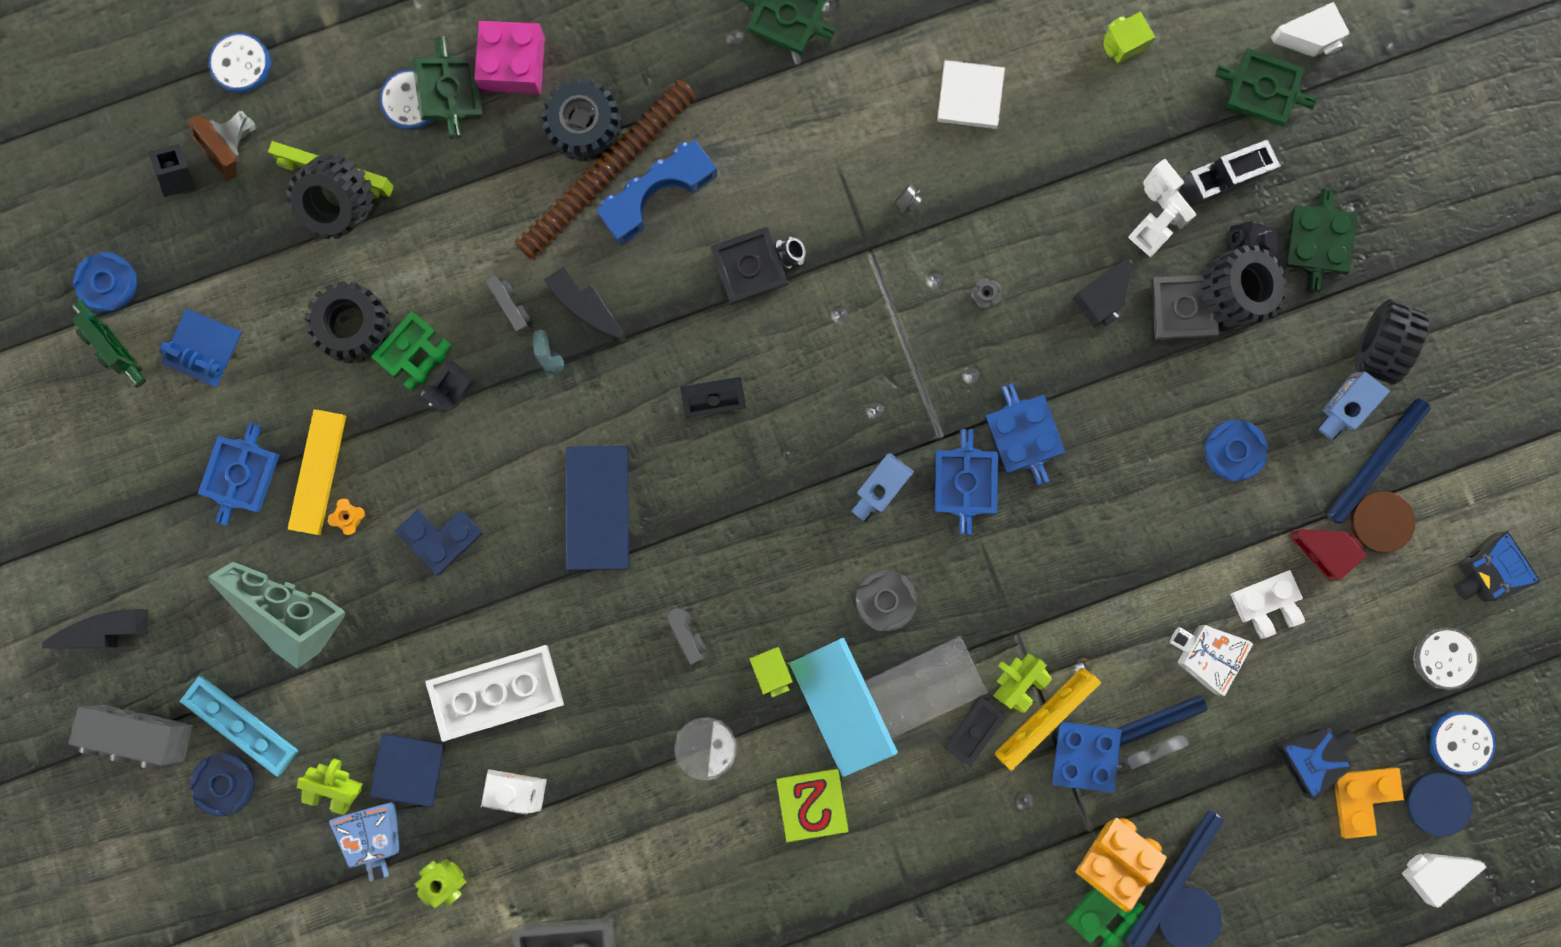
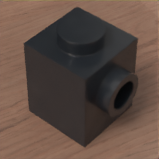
(171, 170)

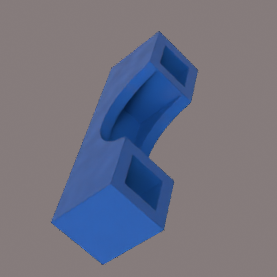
(685, 169)

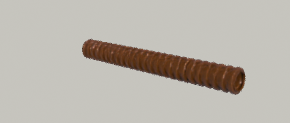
(606, 169)

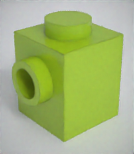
(1128, 37)
(771, 672)

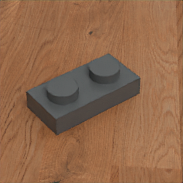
(503, 294)

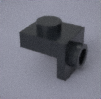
(1254, 234)
(448, 387)

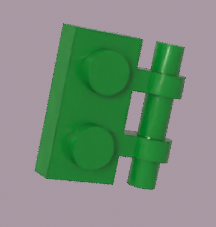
(405, 344)
(1094, 915)

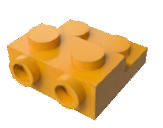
(1121, 863)

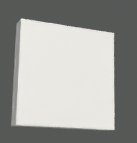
(970, 94)

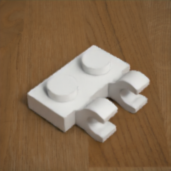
(1268, 596)

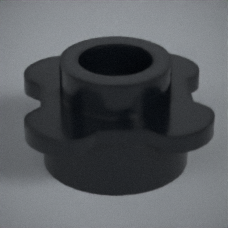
(790, 252)

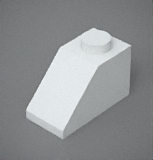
(1314, 32)
(1440, 876)

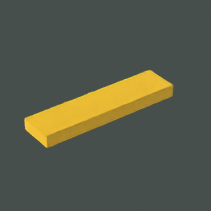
(317, 472)
(1047, 718)

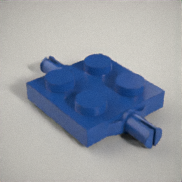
(1025, 434)
(238, 474)
(966, 482)

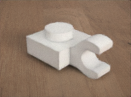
(1153, 231)

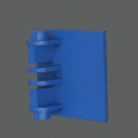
(200, 347)
(1086, 757)

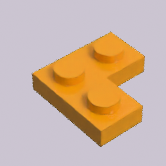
(1356, 797)

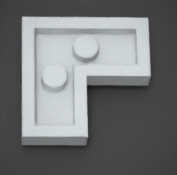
(1163, 186)

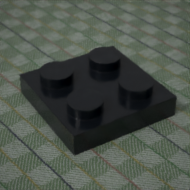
(749, 265)

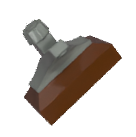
(221, 140)

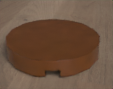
(1383, 522)

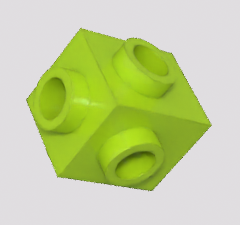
(450, 877)

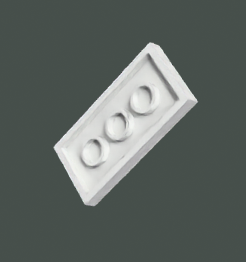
(494, 693)

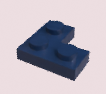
(438, 547)

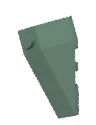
(285, 618)

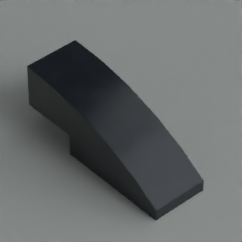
(1229, 173)
(584, 305)
(100, 630)

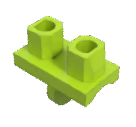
(1018, 678)
(331, 783)

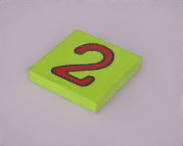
(812, 805)

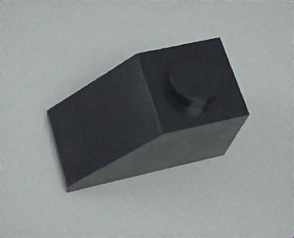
(1105, 295)

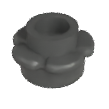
(908, 199)
(978, 293)

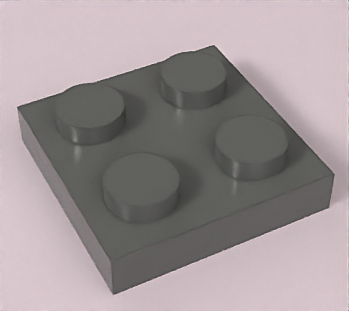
(1180, 309)

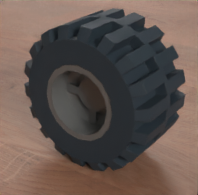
(581, 119)

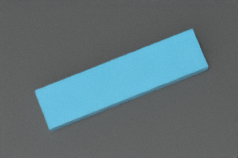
(239, 726)

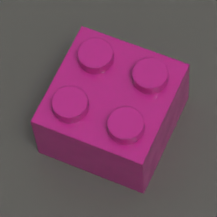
(509, 57)

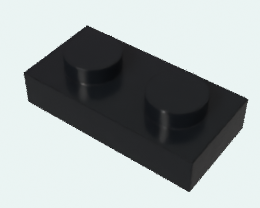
(713, 397)
(975, 731)

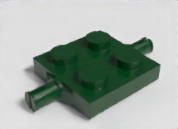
(789, 22)
(1265, 87)
(447, 88)
(1321, 240)
(108, 346)

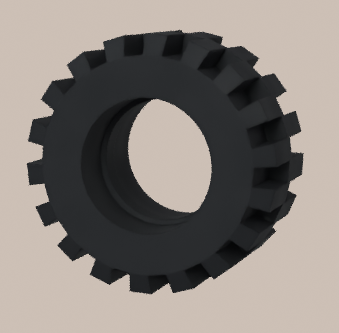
(315, 210)
(1262, 284)
(328, 308)
(1392, 341)

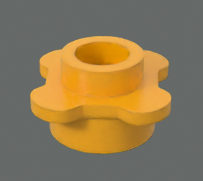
(355, 516)

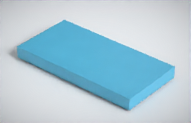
(843, 707)

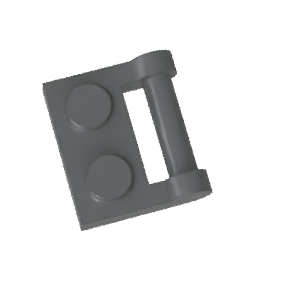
(690, 644)

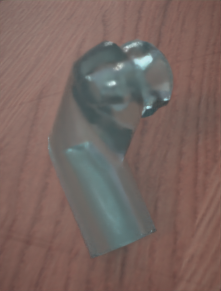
(543, 355)

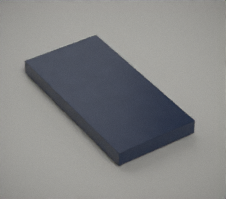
(597, 507)

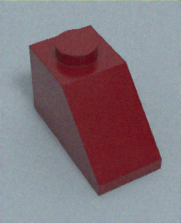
(1330, 551)

